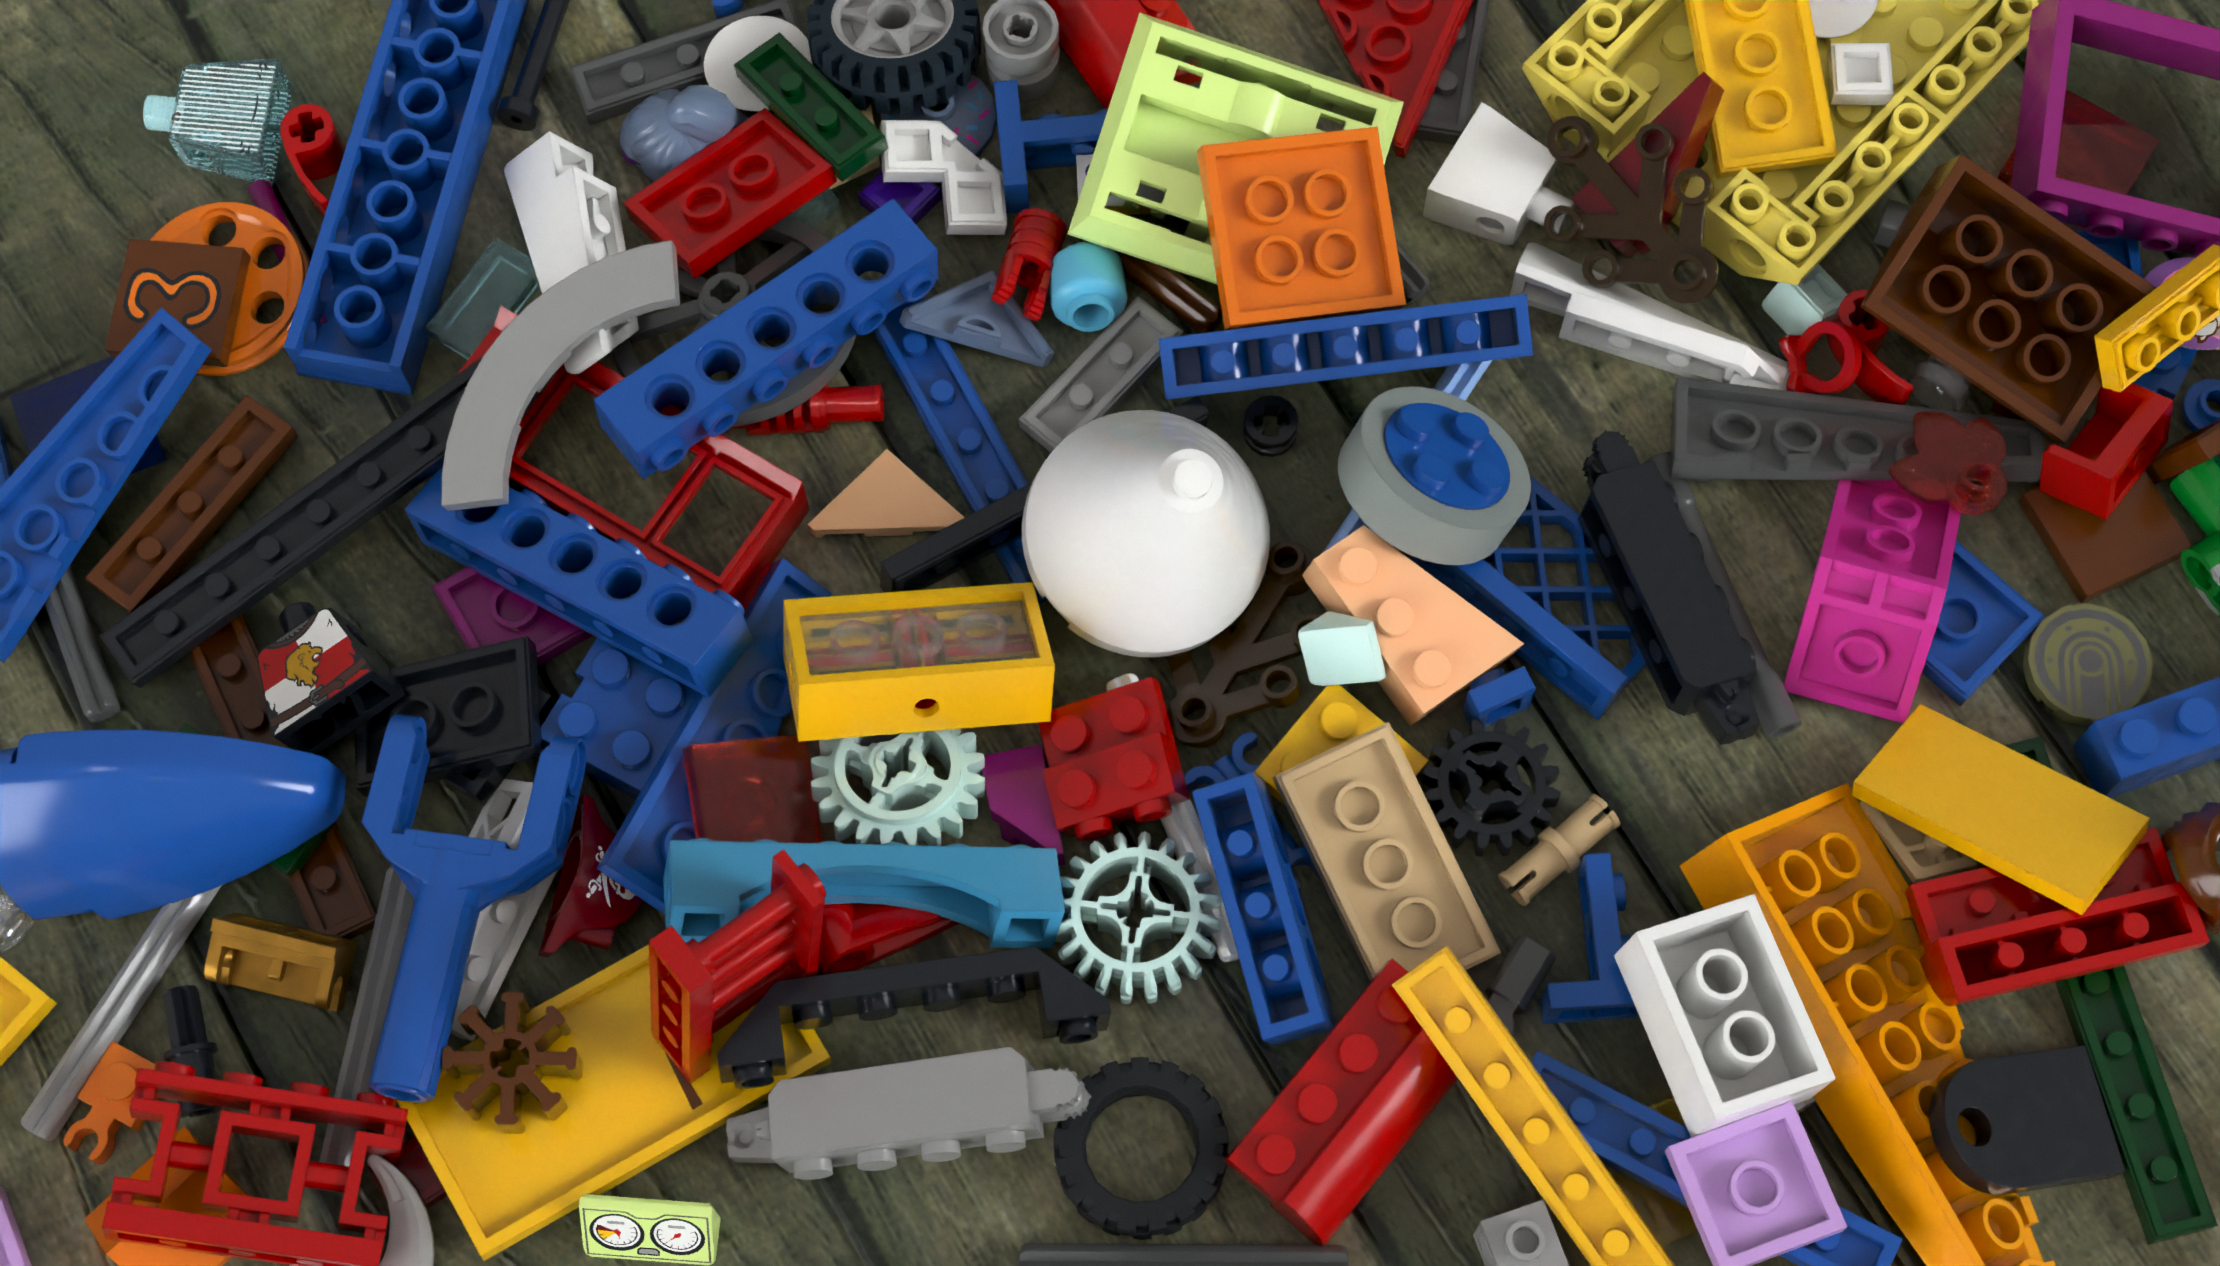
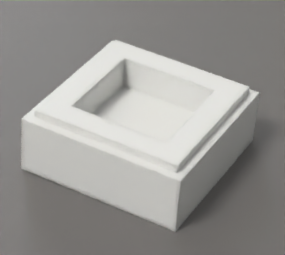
(1860, 73)

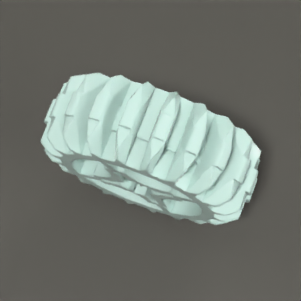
(1158, 922)

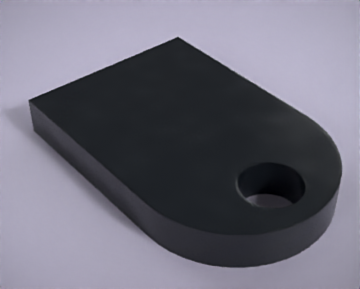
(2033, 1122)

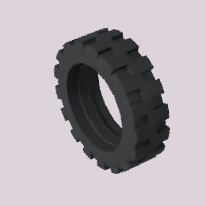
(1197, 1190)

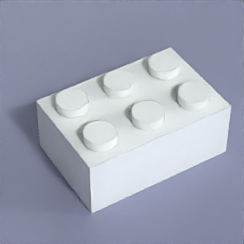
(1723, 1015)

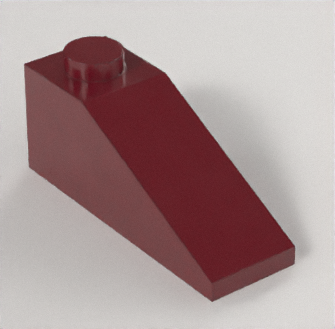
(1689, 122)

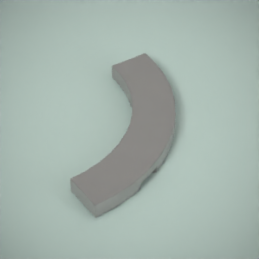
(532, 351)

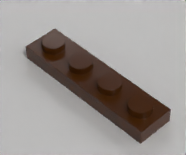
(192, 505)

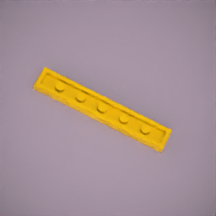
(1527, 1115)

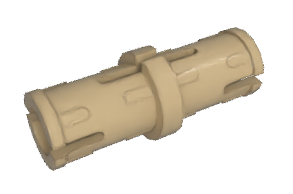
(1559, 849)

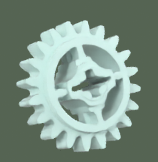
(915, 802)

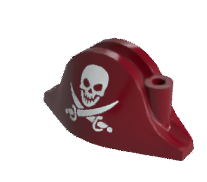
(586, 901)

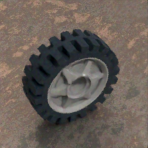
(895, 49)

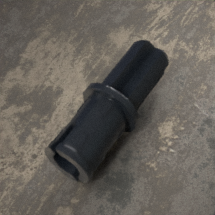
(189, 1040)

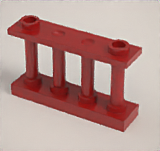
(715, 981)

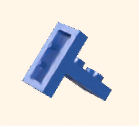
(1038, 143)
(1606, 992)

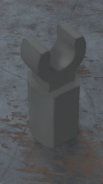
(1518, 979)

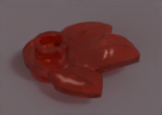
(1950, 457)

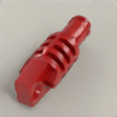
(824, 408)

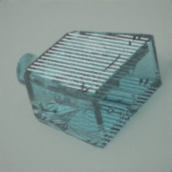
(226, 117)

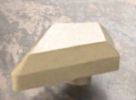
(1916, 852)

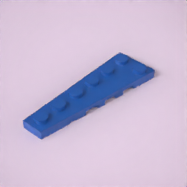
(83, 463)
(743, 707)

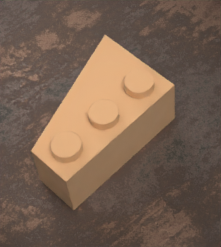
(1425, 631)

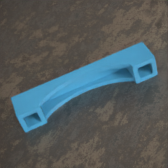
(995, 890)

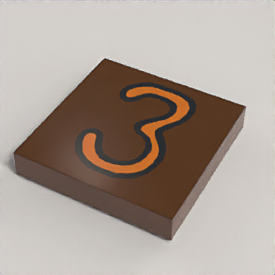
(190, 282)

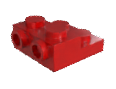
(1112, 761)

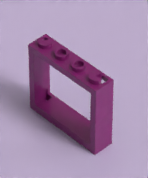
(2126, 33)

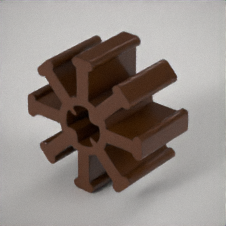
(498, 1049)

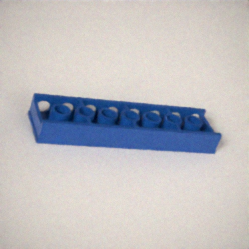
(406, 193)

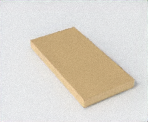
(1384, 855)

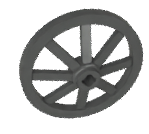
(728, 286)

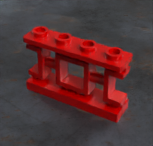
(247, 1228)

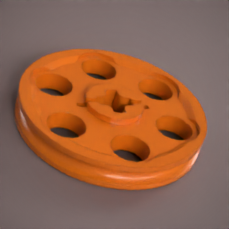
(255, 231)

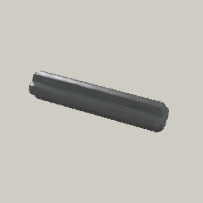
(81, 650)

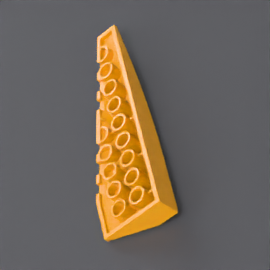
(1885, 1032)

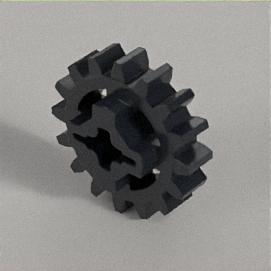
(1509, 802)

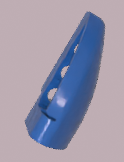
(150, 816)

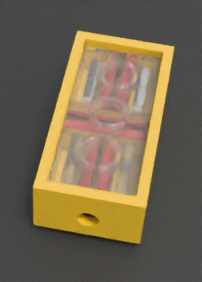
(917, 661)

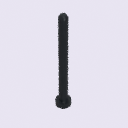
(519, 109)

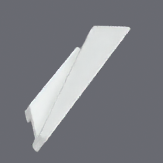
(567, 225)
(1639, 326)

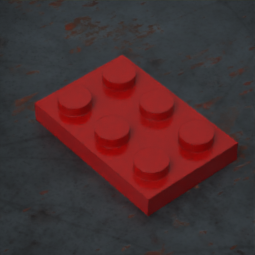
(730, 192)

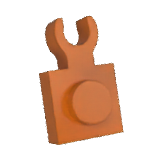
(110, 1096)

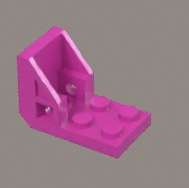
(1874, 599)

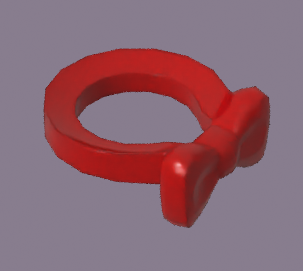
(1798, 346)

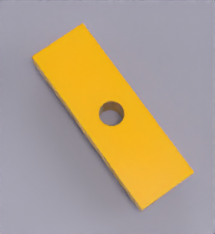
(2160, 322)

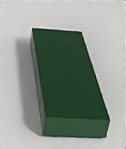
(811, 106)

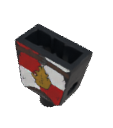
(322, 679)

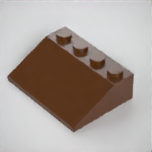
(2003, 295)

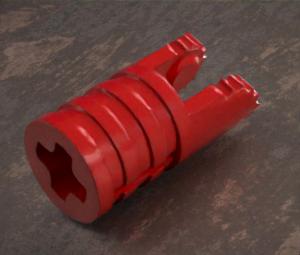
(1029, 258)

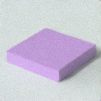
(1755, 1188)

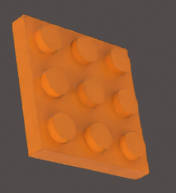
(1301, 227)

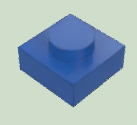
(1498, 696)

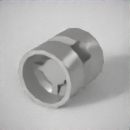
(1022, 46)

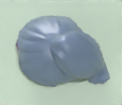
(675, 127)

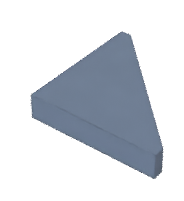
(972, 319)

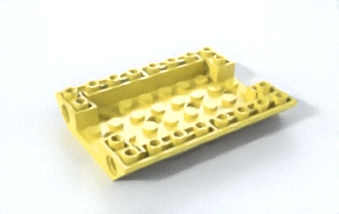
(1633, 57)

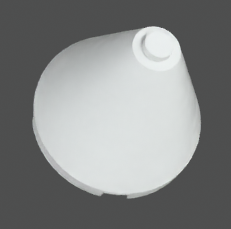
(1146, 533)

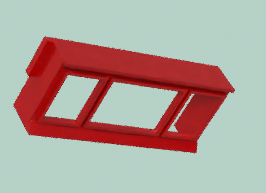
(758, 551)

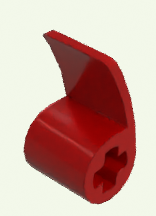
(312, 148)
(1874, 377)

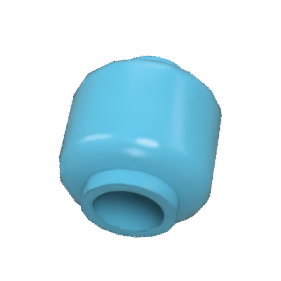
(1087, 286)

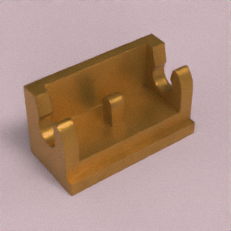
(280, 960)

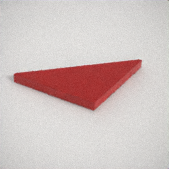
(1398, 50)

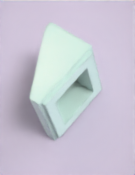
(1805, 304)
(1341, 650)

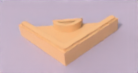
(885, 502)

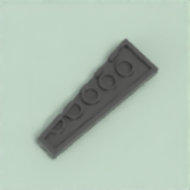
(1807, 436)

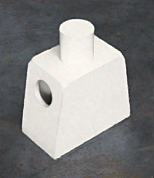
(1494, 181)

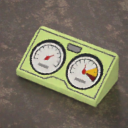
(649, 1229)

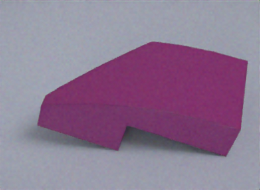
(1021, 799)

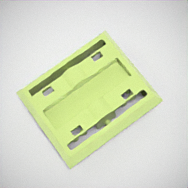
(1161, 124)

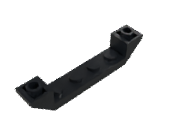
(1064, 1001)

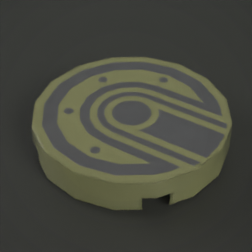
(2087, 663)

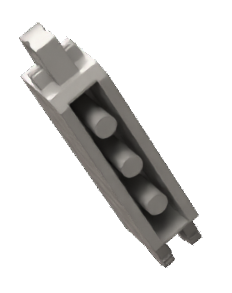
(905, 1111)

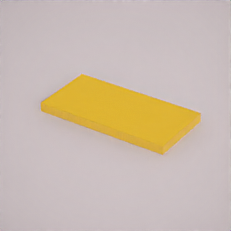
(617, 1117)

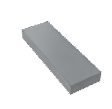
(1100, 375)

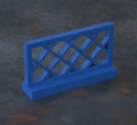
(1548, 644)

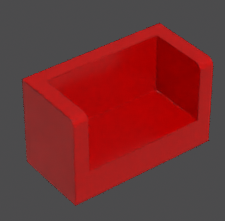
(2109, 450)

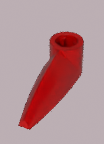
(866, 933)

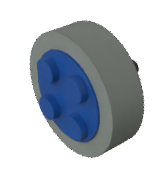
(1433, 475)

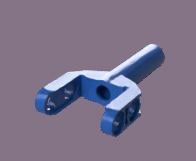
(451, 884)

